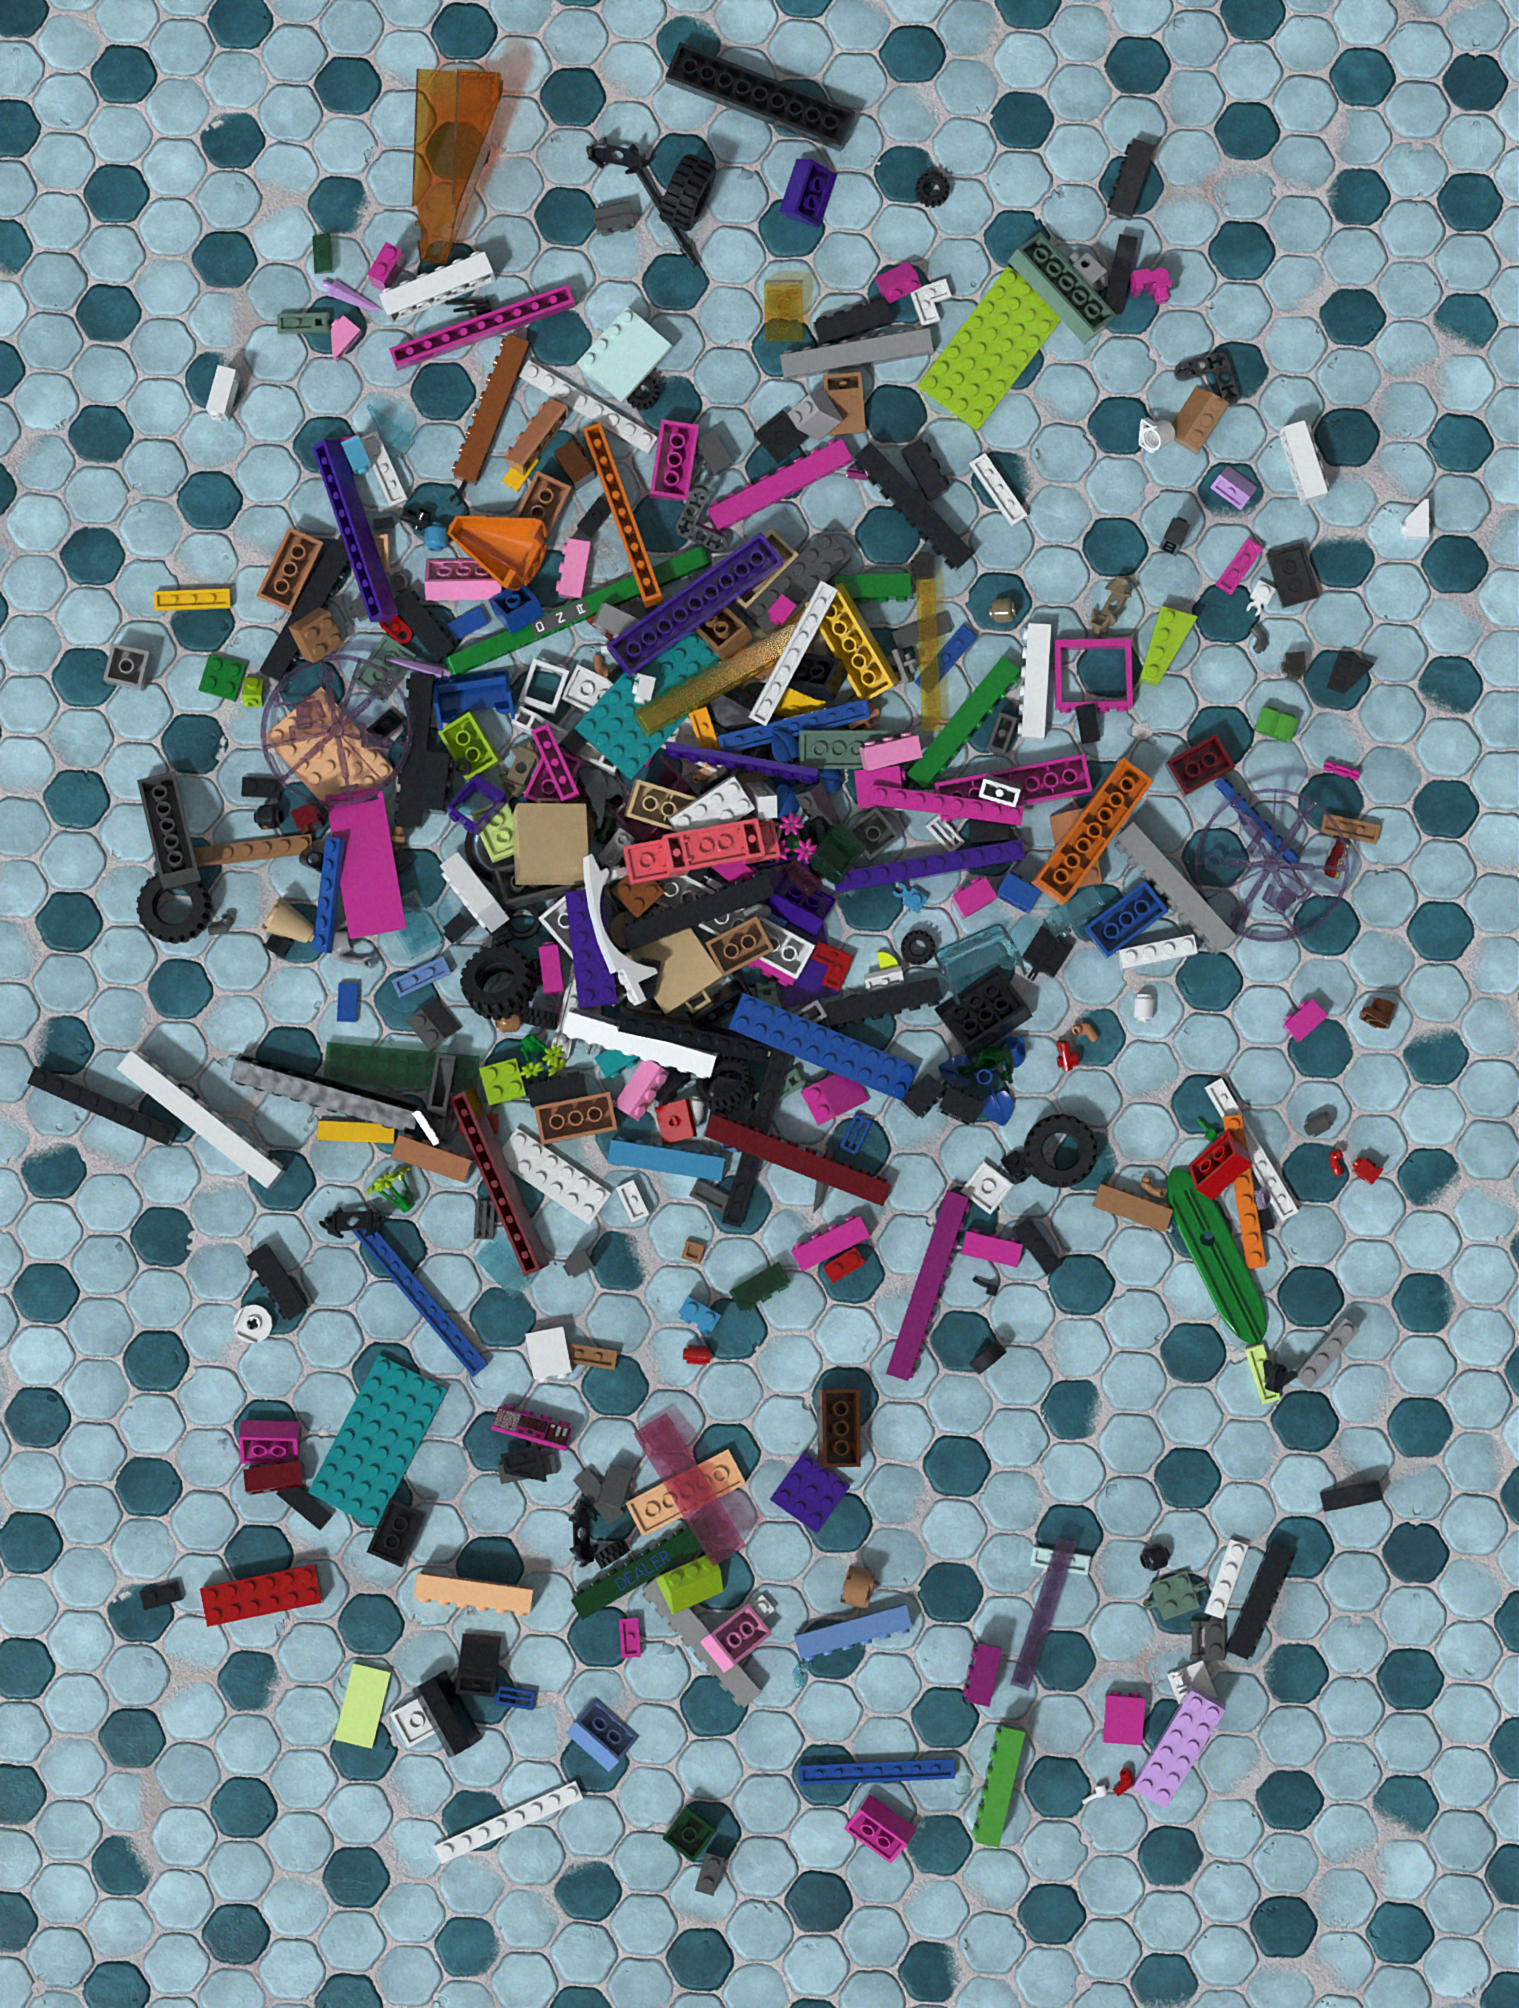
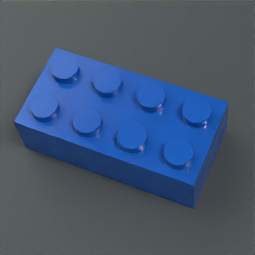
(1125, 920)

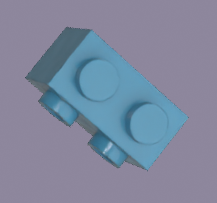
(700, 1314)

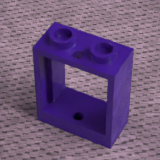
(488, 790)

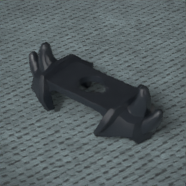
(631, 158)
(337, 1222)
(580, 1519)

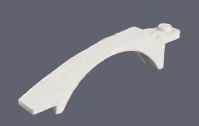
(629, 971)

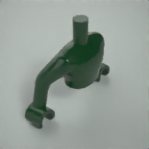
(992, 1058)

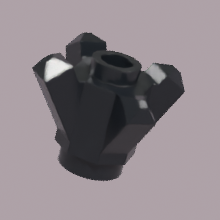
(1277, 1376)

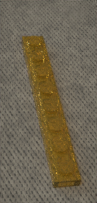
(928, 655)

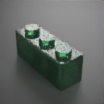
(760, 1287)

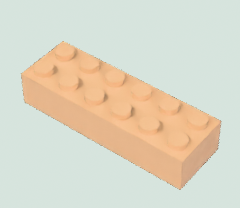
(474, 1592)

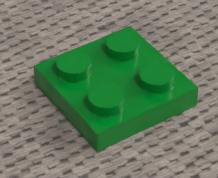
(222, 677)

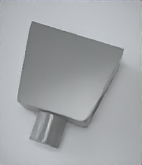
(1090, 270)

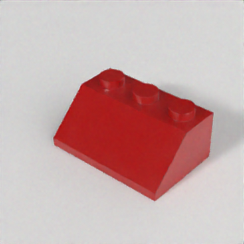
(1219, 1165)

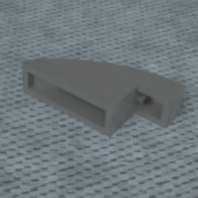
(441, 1090)

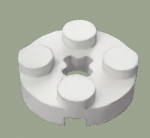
(258, 1333)

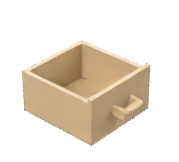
(549, 842)
(684, 971)

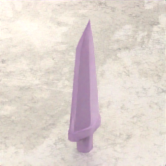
(347, 295)
(426, 667)

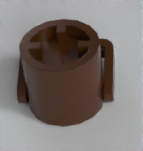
(1379, 1013)

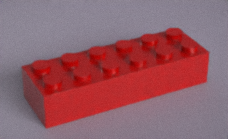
(261, 1595)

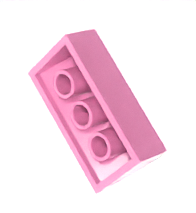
(458, 581)

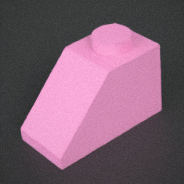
(343, 336)

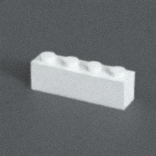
(1157, 952)

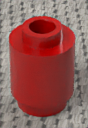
(697, 1354)

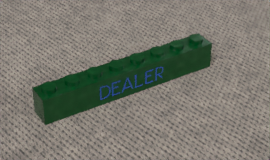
(635, 1572)

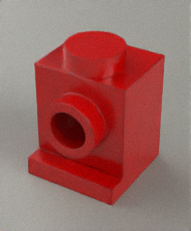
(1366, 1170)

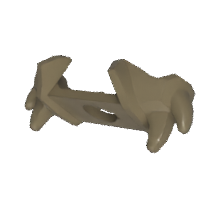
(1120, 590)
(513, 781)

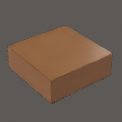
(693, 1251)

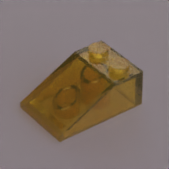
(783, 310)

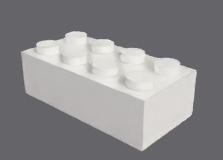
(1303, 462)
(717, 806)
(473, 893)

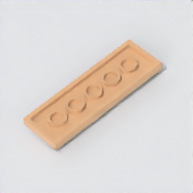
(657, 1508)

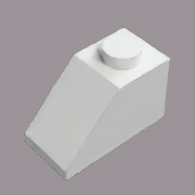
(1417, 523)

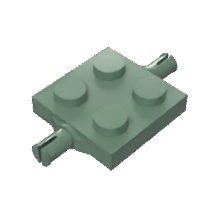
(1175, 1595)

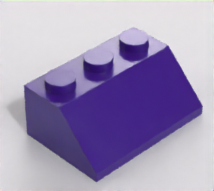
(808, 192)
(800, 909)

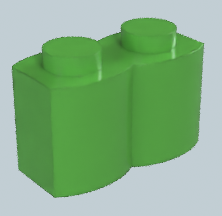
(1276, 724)

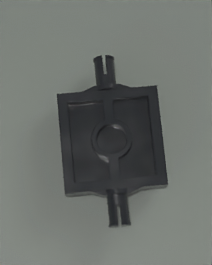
(1046, 953)

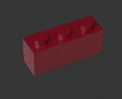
(308, 818)
(274, 1477)

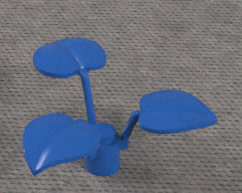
(784, 750)
(996, 1106)

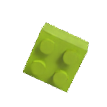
(503, 1082)

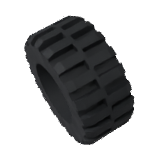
(687, 192)
(167, 932)
(488, 963)
(1086, 1155)

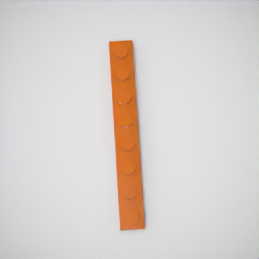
(1245, 1202)

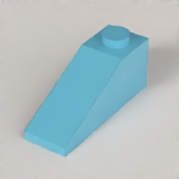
(356, 455)

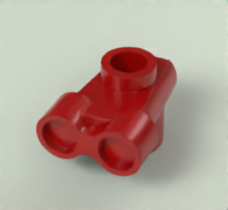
(1066, 1059)

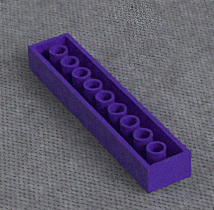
(695, 605)

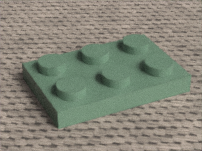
(386, 649)

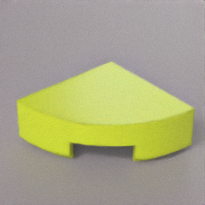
(886, 961)

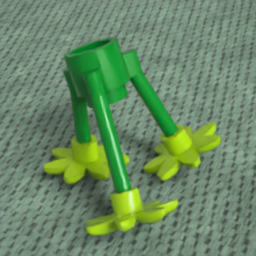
(533, 1045)
(403, 1200)

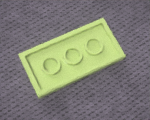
(362, 1705)

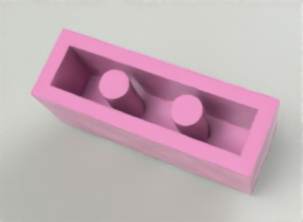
(573, 569)
(890, 751)
(641, 1089)

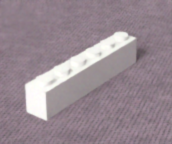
(1035, 681)

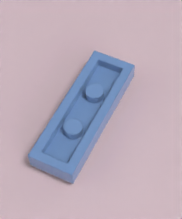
(421, 977)

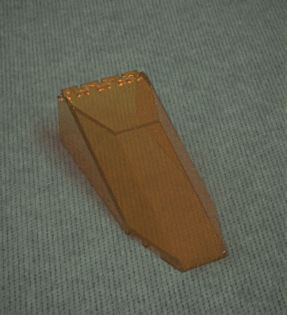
(451, 145)

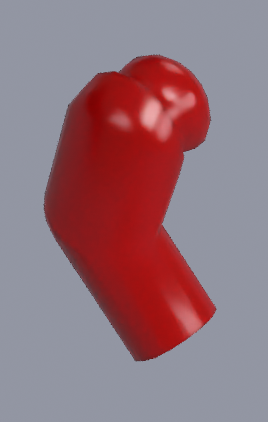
(1334, 1163)
(1125, 1782)

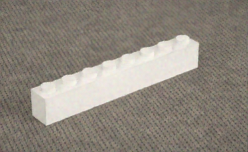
(603, 1031)

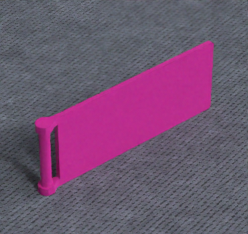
(368, 866)

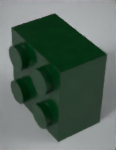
(689, 1833)

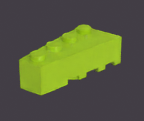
(1167, 637)

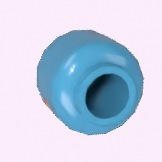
(436, 537)

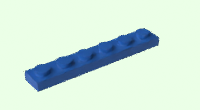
(1225, 788)
(328, 894)

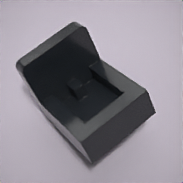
(1016, 1167)

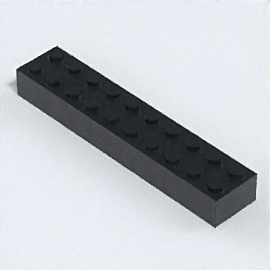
(760, 96)

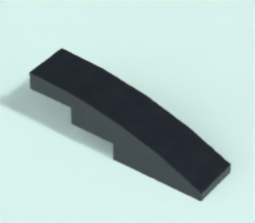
(1120, 272)

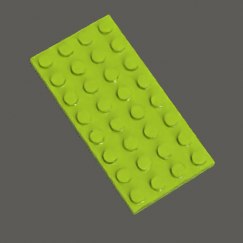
(990, 350)

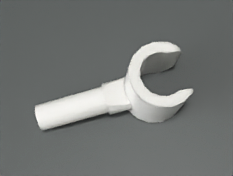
(1100, 1792)

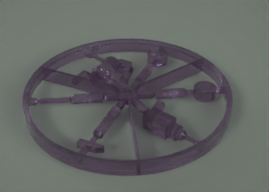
(304, 721)
(1287, 895)

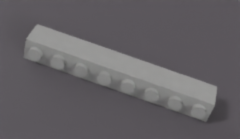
(856, 354)
(693, 1632)

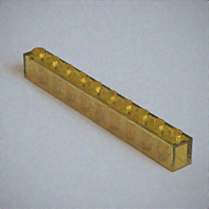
(713, 682)

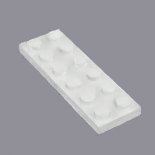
(554, 1176)

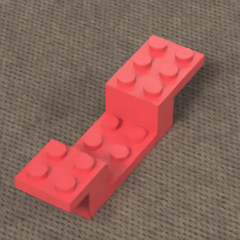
(701, 848)

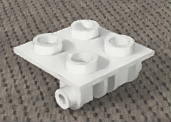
(1191, 1675)

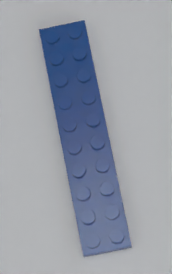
(822, 1046)

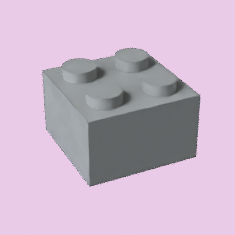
(127, 667)

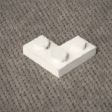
(925, 299)

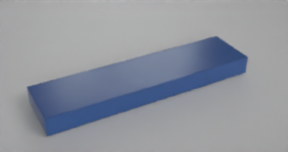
(953, 650)

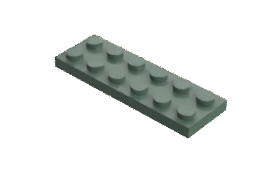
(839, 747)

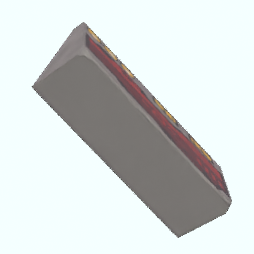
(1334, 857)

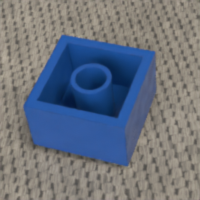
(516, 608)
(1018, 892)

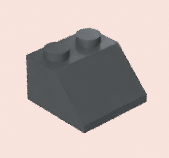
(433, 1024)

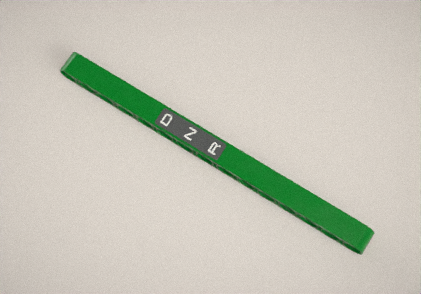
(573, 613)

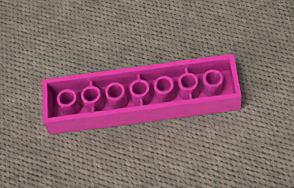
(1040, 781)

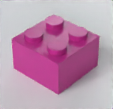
(973, 897)

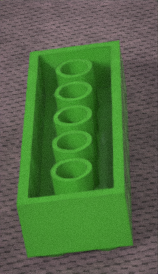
(999, 1786)

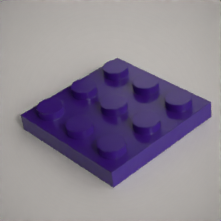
(810, 1492)

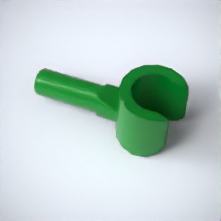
(1211, 1134)

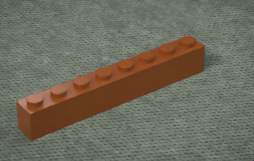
(491, 410)

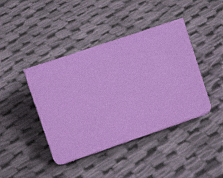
(1234, 487)

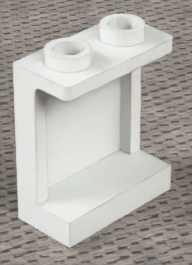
(548, 1354)

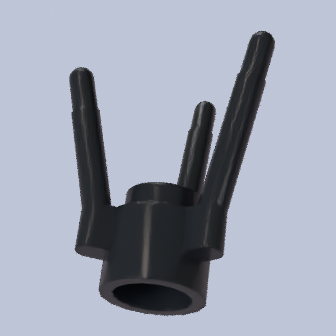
(480, 306)

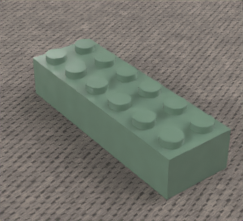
(1062, 288)

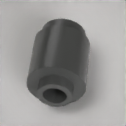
(1318, 1124)

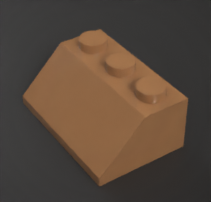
(1198, 419)

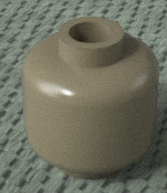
(1003, 610)

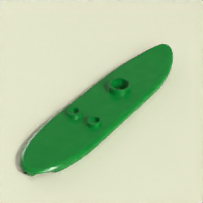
(1218, 1263)

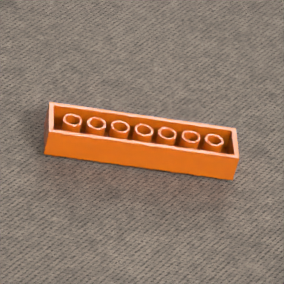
(1092, 831)

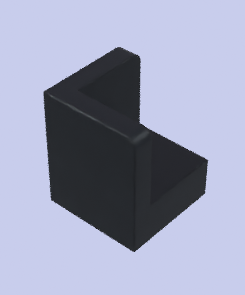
(278, 945)

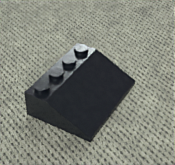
(986, 1012)

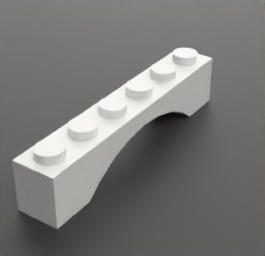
(527, 721)

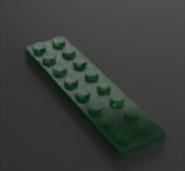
(395, 1067)

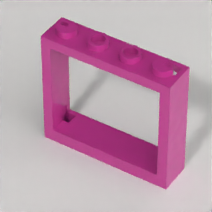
(1089, 644)

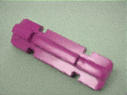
(1341, 770)

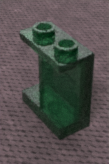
(836, 853)

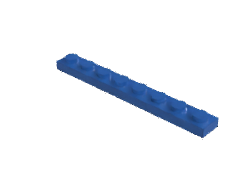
(812, 720)
(876, 1771)

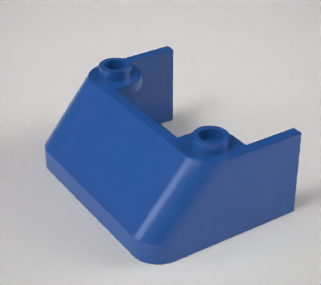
(473, 693)

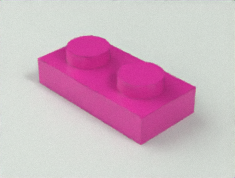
(629, 1637)

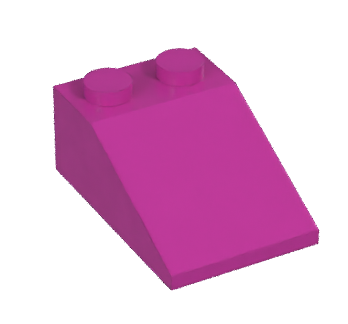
(833, 1097)

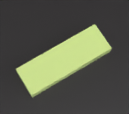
(1256, 1356)

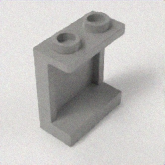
(613, 853)

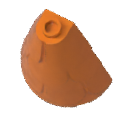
(502, 546)

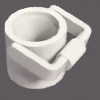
(1155, 435)

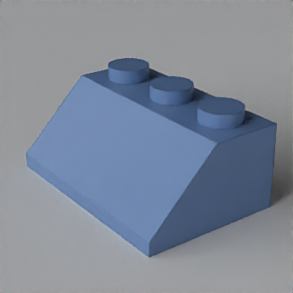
(602, 1735)

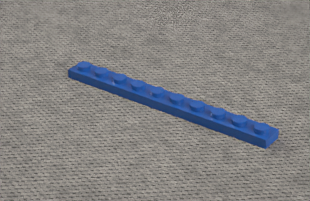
(422, 1301)

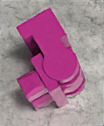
(1155, 282)

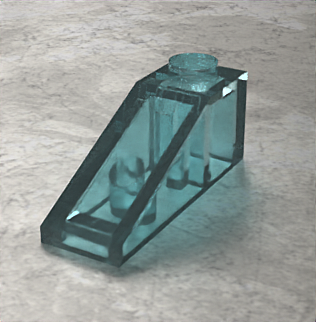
(395, 439)

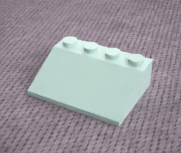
(624, 355)

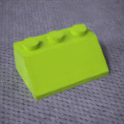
(469, 740)
(690, 1584)

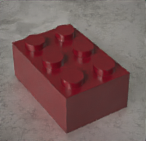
(1200, 765)

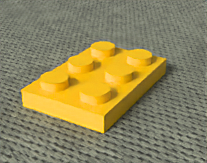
(796, 703)

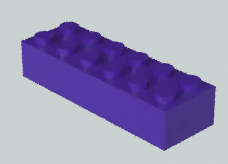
(592, 977)

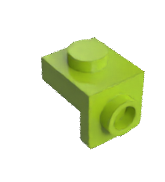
(252, 692)

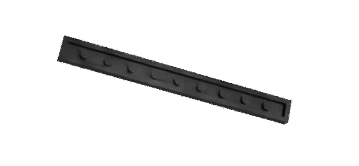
(760, 1119)

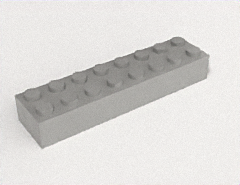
(1174, 888)

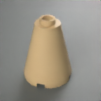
(288, 922)

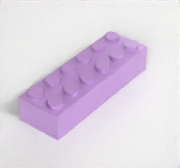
(1178, 1746)

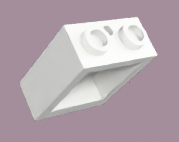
(223, 393)
(539, 705)

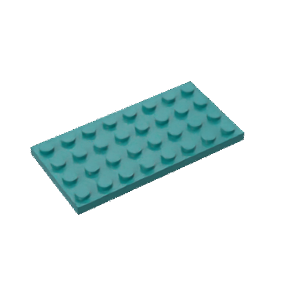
(611, 720)
(377, 1440)

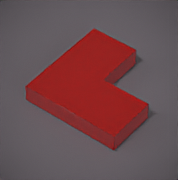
(836, 960)

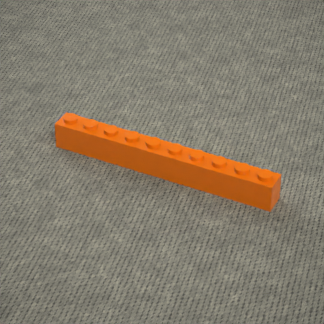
(623, 515)

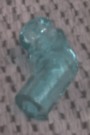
(798, 1672)

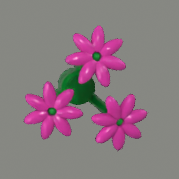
(792, 843)

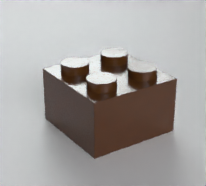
(574, 464)

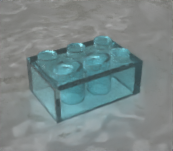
(420, 929)

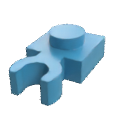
(913, 900)

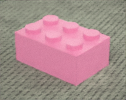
(736, 1637)

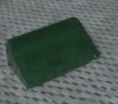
(322, 253)

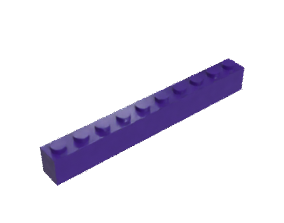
(355, 531)
(931, 866)

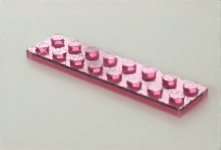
(689, 1489)

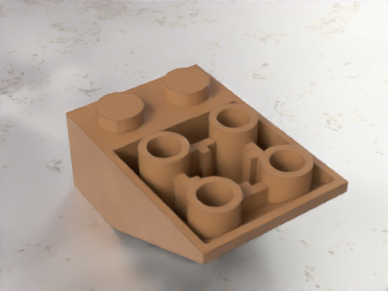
(847, 396)

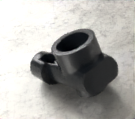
(418, 519)

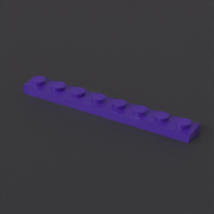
(735, 761)

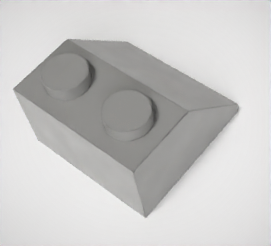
(815, 415)

